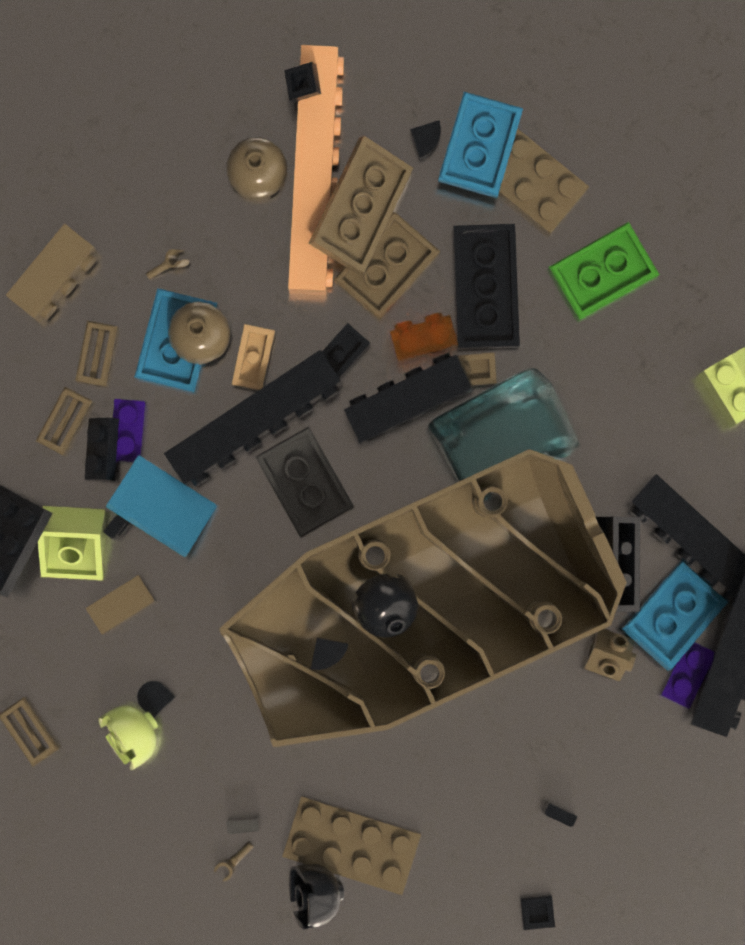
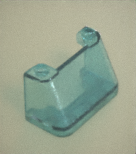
(504, 423)

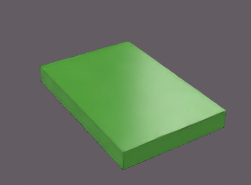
(603, 271)

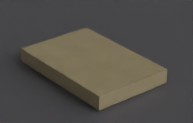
(392, 269)

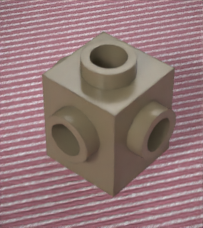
(610, 654)

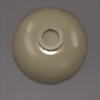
(256, 168)
(199, 332)

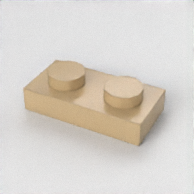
(253, 357)

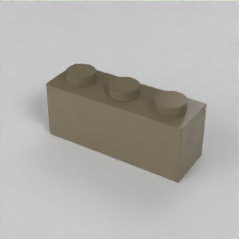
(52, 274)

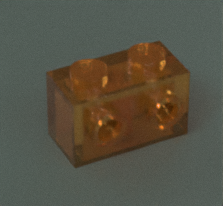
(423, 339)

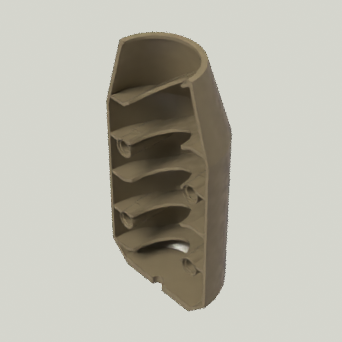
(477, 594)

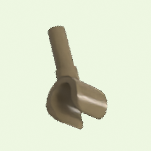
(170, 262)
(234, 860)

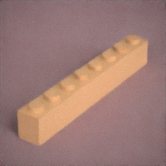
(313, 171)

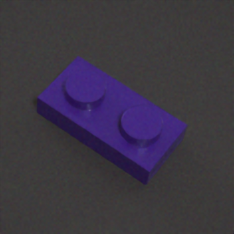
(131, 428)
(687, 675)

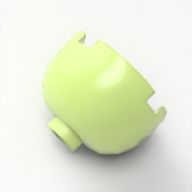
(130, 734)

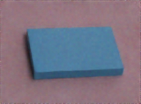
(480, 144)
(157, 359)
(161, 506)
(674, 615)

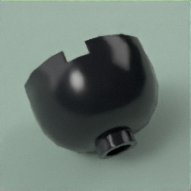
(386, 605)
(315, 893)

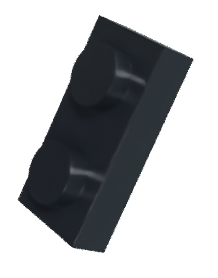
(345, 349)
(101, 449)

